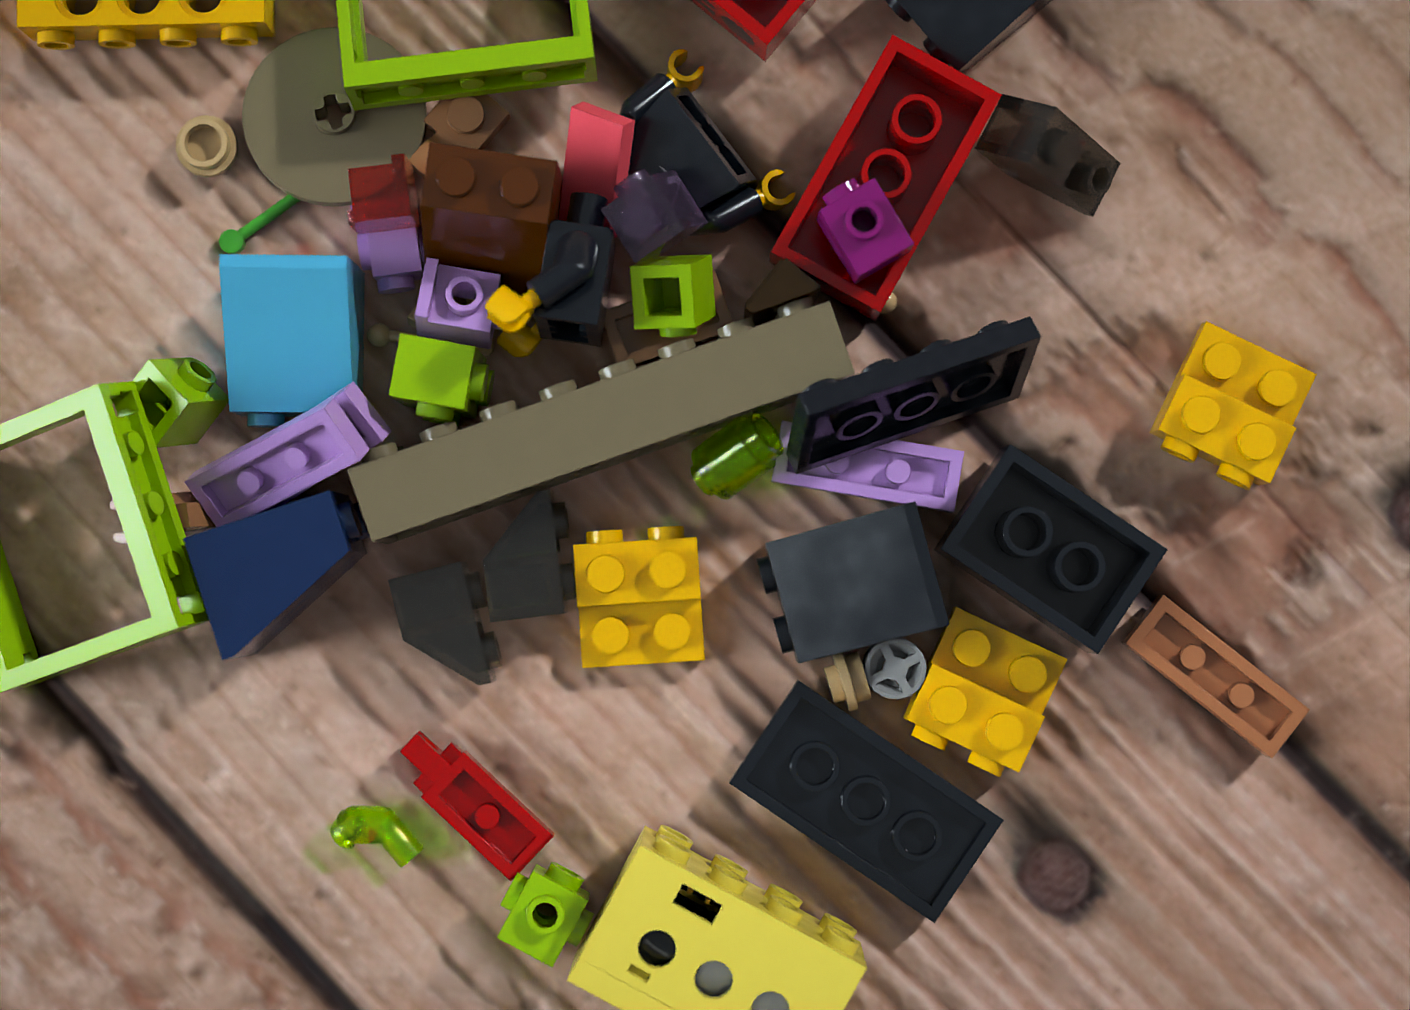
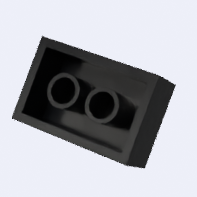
(1050, 549)

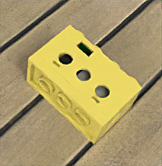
(674, 948)

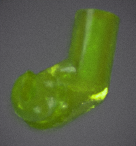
(375, 826)

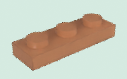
(1215, 676)

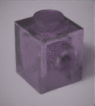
(652, 213)

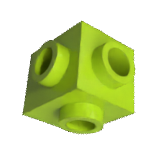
(541, 934)

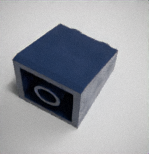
(273, 567)

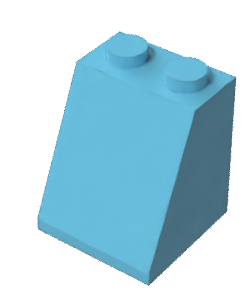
(290, 332)

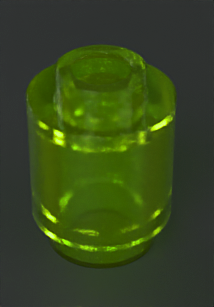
(736, 456)

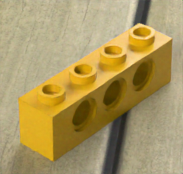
(118, 25)

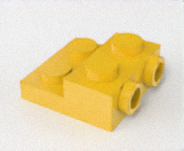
(1232, 407)
(639, 598)
(984, 692)

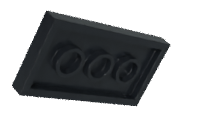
(911, 394)
(866, 801)

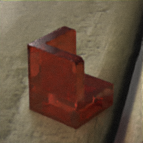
(383, 197)

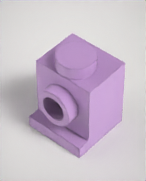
(393, 257)
(445, 320)

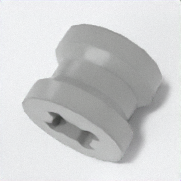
(907, 672)

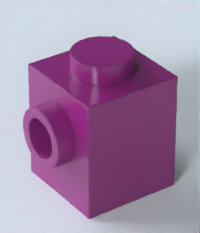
(863, 228)

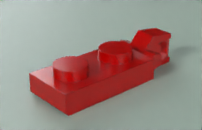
(477, 805)

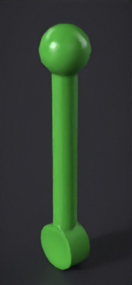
(234, 241)

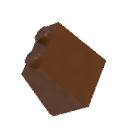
(489, 211)

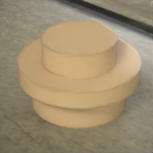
(207, 146)
(847, 680)

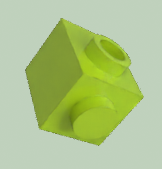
(673, 293)
(179, 399)

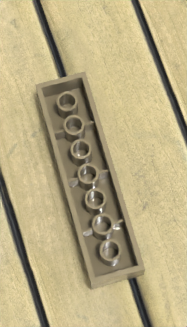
(599, 424)

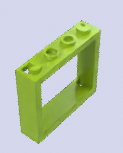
(465, 70)
(148, 523)

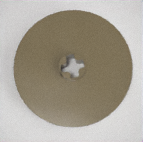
(284, 114)

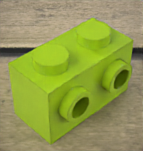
(440, 379)

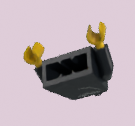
(681, 137)
(569, 291)

